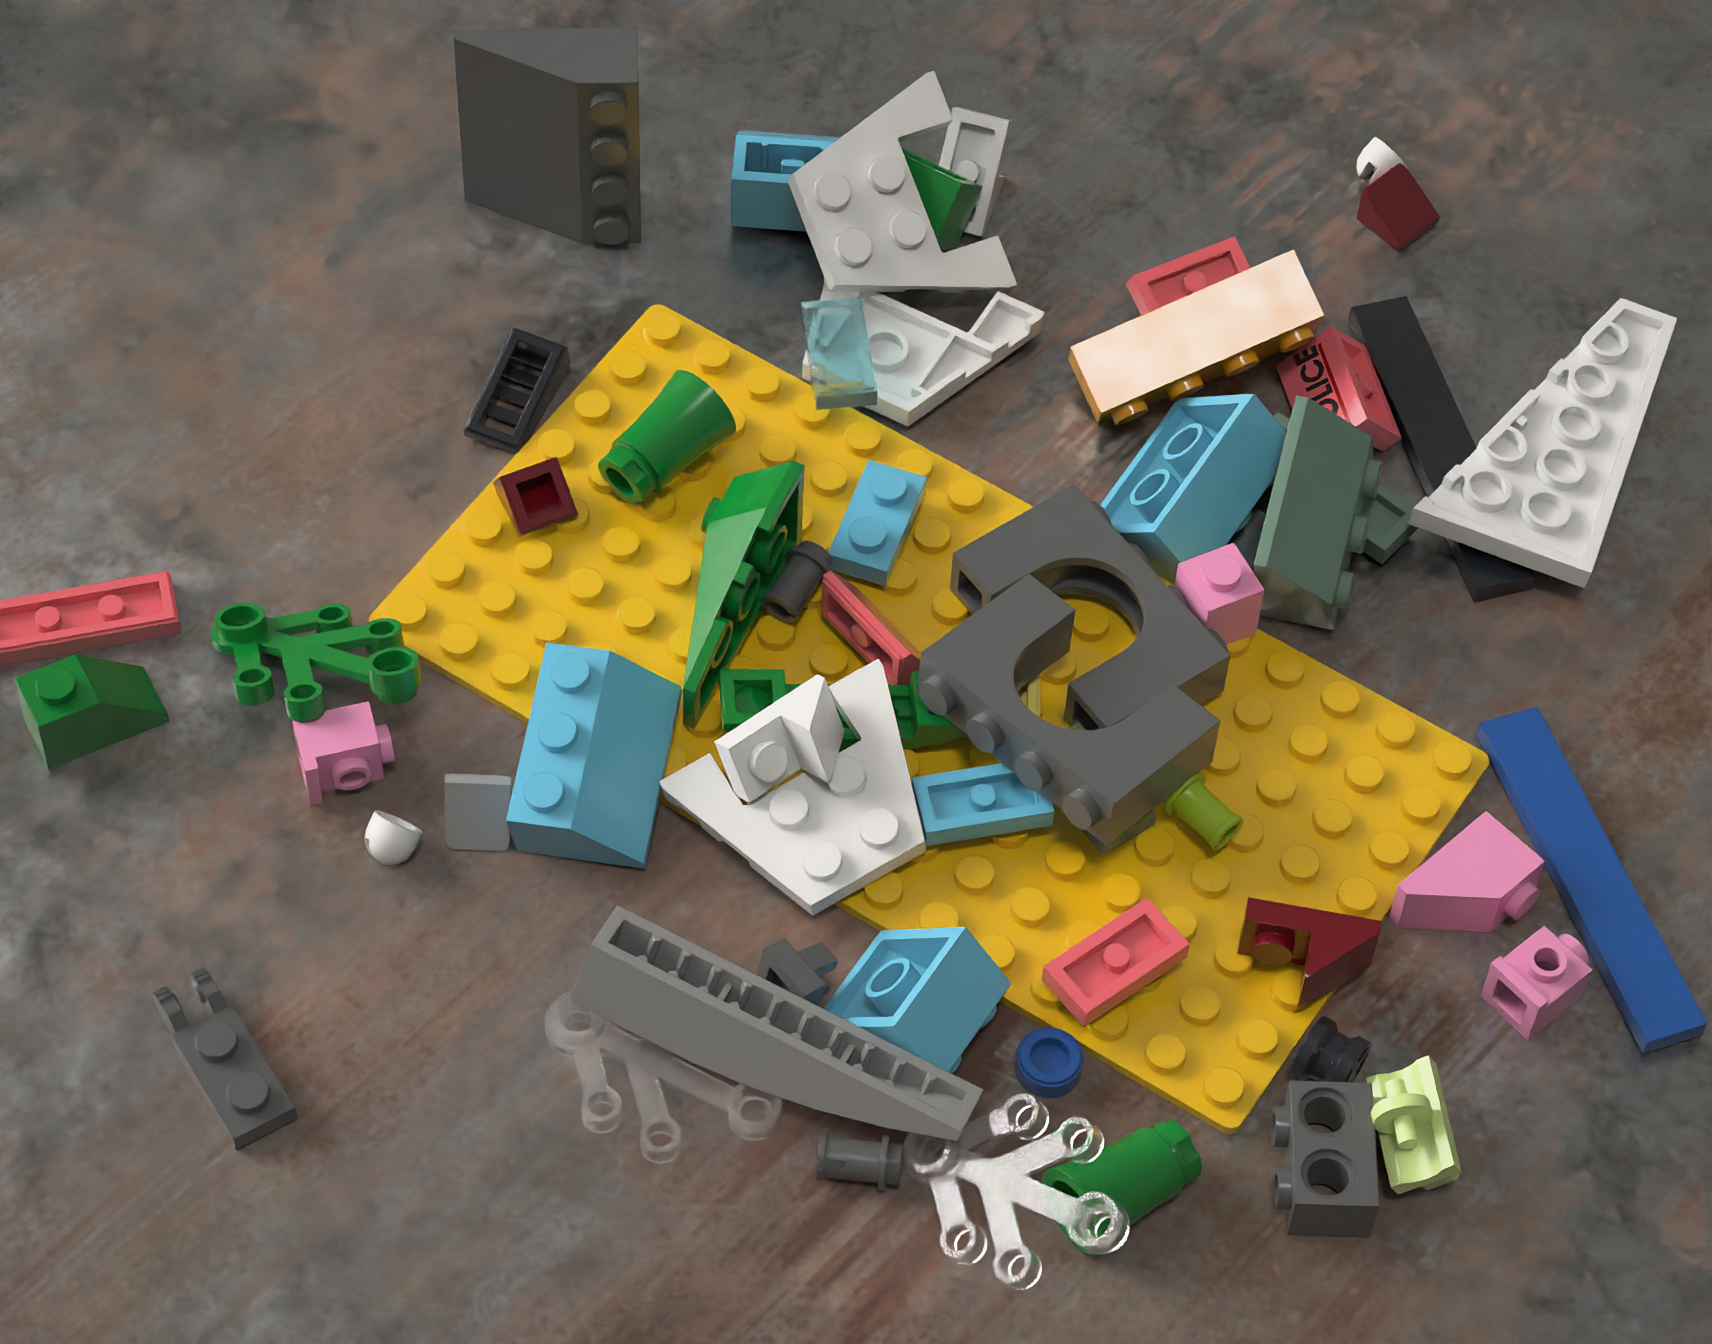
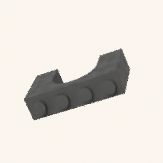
(1078, 551)
(1094, 776)

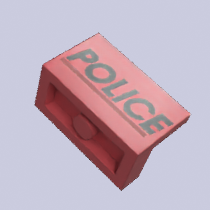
(1341, 378)

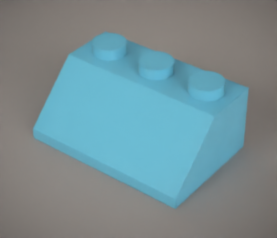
(1196, 478)
(593, 758)

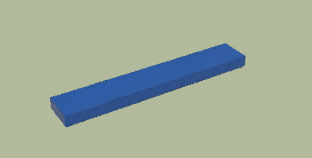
(1591, 880)

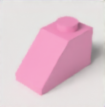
(1470, 882)

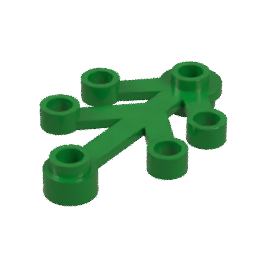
(246, 632)

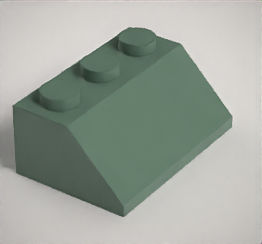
(1316, 517)

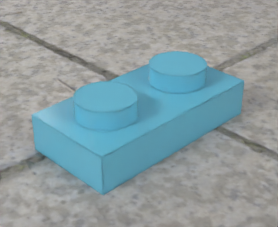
(877, 522)
(977, 804)

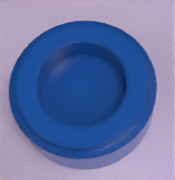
(1049, 1062)

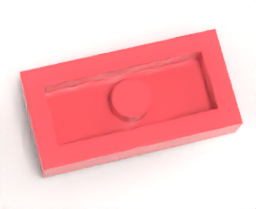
(1186, 275)
(1115, 962)

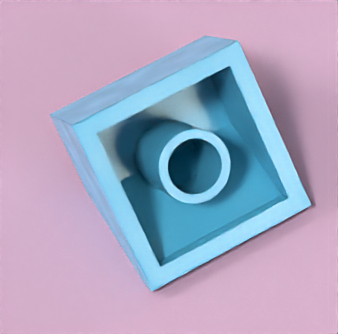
(922, 991)

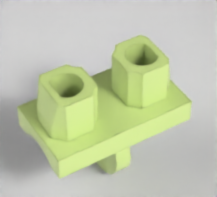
(1414, 1127)

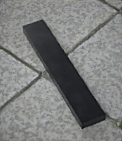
(1429, 425)

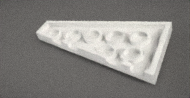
(1557, 459)

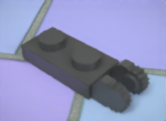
(226, 1064)

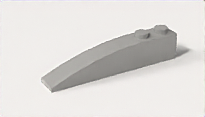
(762, 1032)

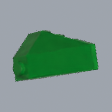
(740, 562)

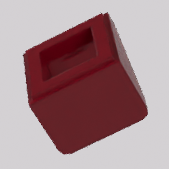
(1396, 208)
(536, 496)

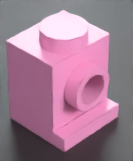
(341, 750)
(1537, 981)

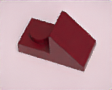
(1324, 942)

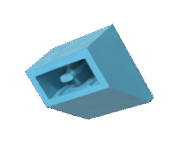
(761, 174)

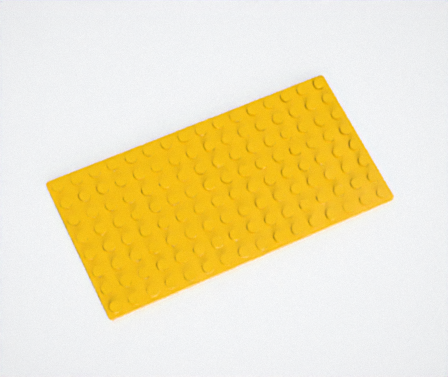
(1326, 774)

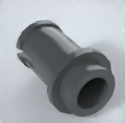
(796, 581)
(860, 1160)

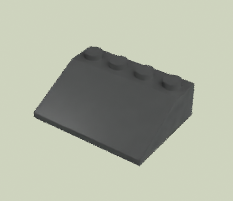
(552, 128)

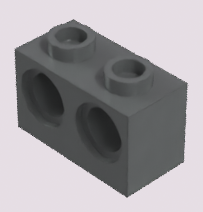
(1337, 1159)

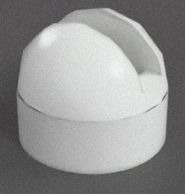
(1378, 159)
(390, 838)

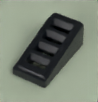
(518, 348)

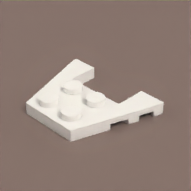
(870, 215)
(927, 360)
(816, 834)

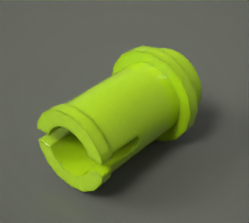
(1204, 812)

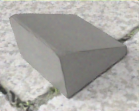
(477, 812)

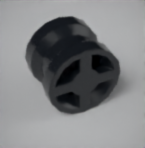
(1330, 1054)

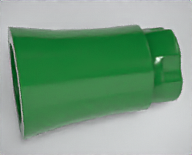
(667, 438)
(1133, 1171)

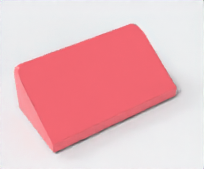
(868, 629)

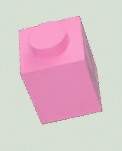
(1222, 592)

